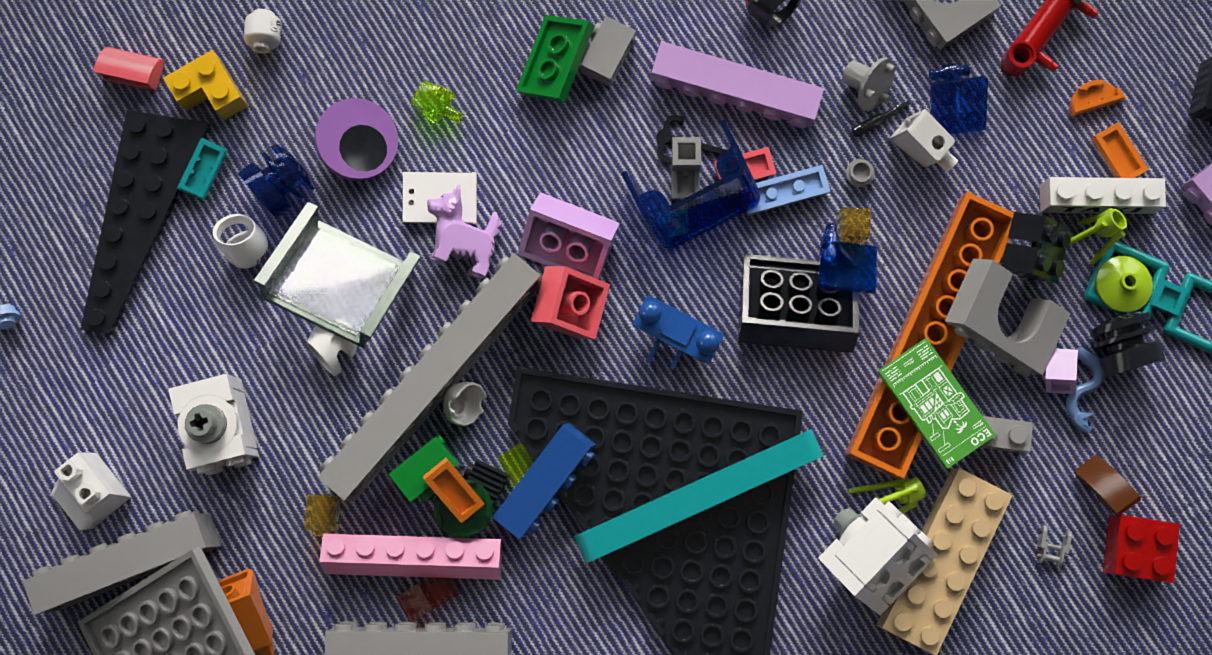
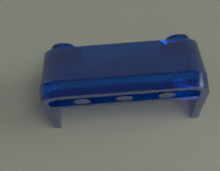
(705, 209)

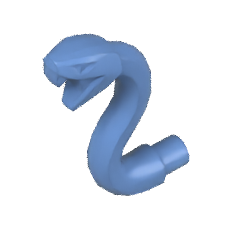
(1078, 418)

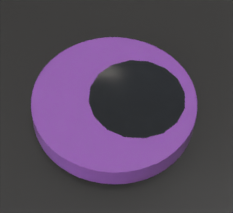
(356, 139)

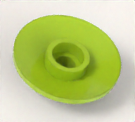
(1113, 289)

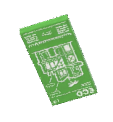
(936, 403)

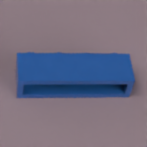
(544, 481)

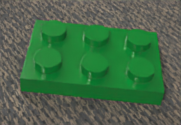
(555, 58)

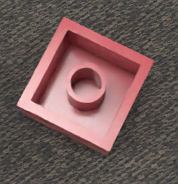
(570, 302)

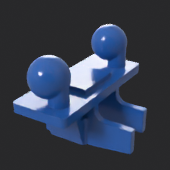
(677, 330)

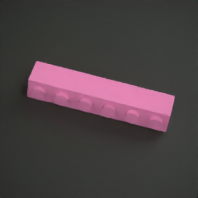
(411, 556)

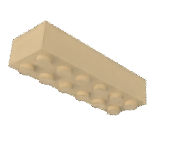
(961, 532)

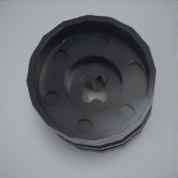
(1126, 344)

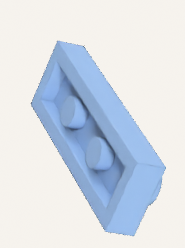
(791, 189)

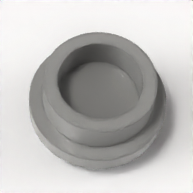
(859, 172)

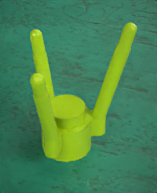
(1108, 224)
(907, 492)

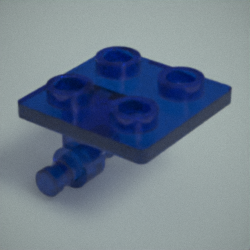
(957, 102)
(846, 264)

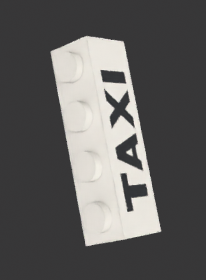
(1100, 194)

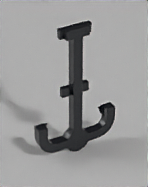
(664, 137)

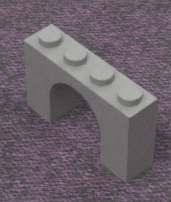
(950, 21)
(976, 317)

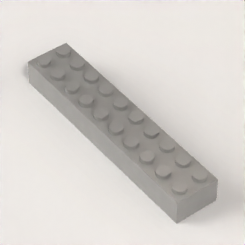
(426, 383)

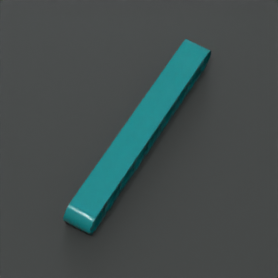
(698, 496)

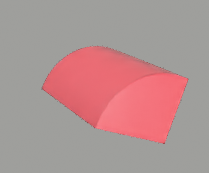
(129, 68)

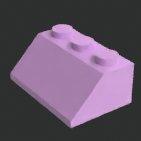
(567, 236)

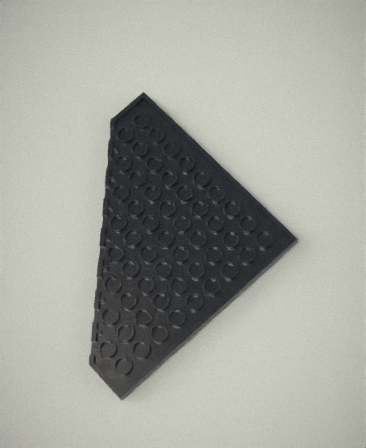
(705, 578)

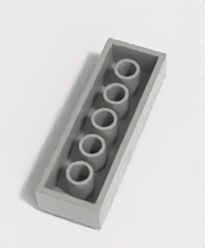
(120, 562)
(409, 639)

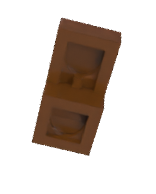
(1108, 485)

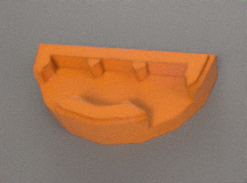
(1094, 96)

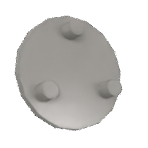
(871, 81)

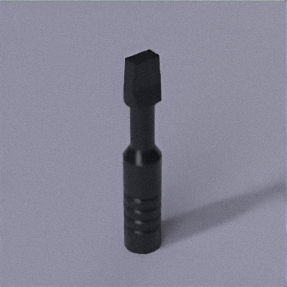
(877, 120)

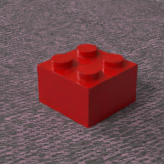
(1141, 548)

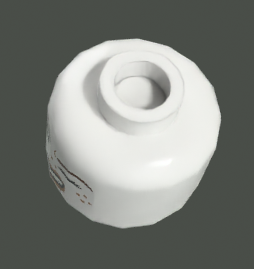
(262, 30)

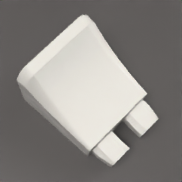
(88, 490)

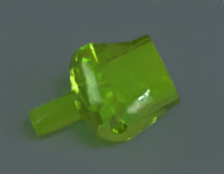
(435, 102)

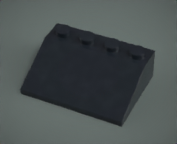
(789, 309)

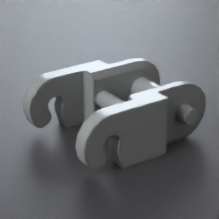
(1062, 549)

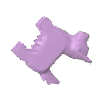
(459, 238)

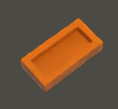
(1119, 152)
(453, 490)

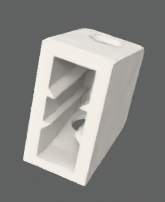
(925, 141)

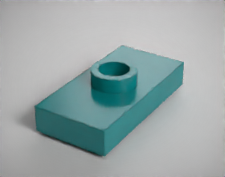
(202, 169)

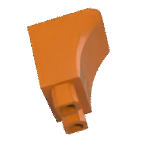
(246, 602)

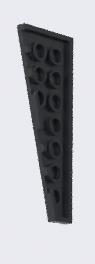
(140, 200)

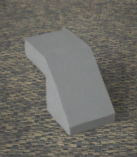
(685, 167)

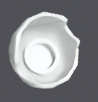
(463, 403)

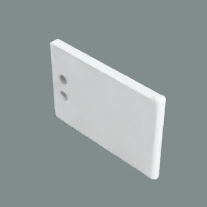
(433, 185)

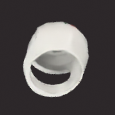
(244, 248)
(326, 347)

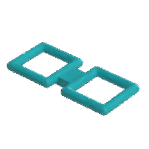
(1165, 295)

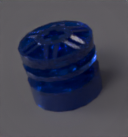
(276, 180)

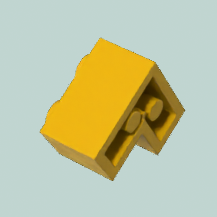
(205, 80)

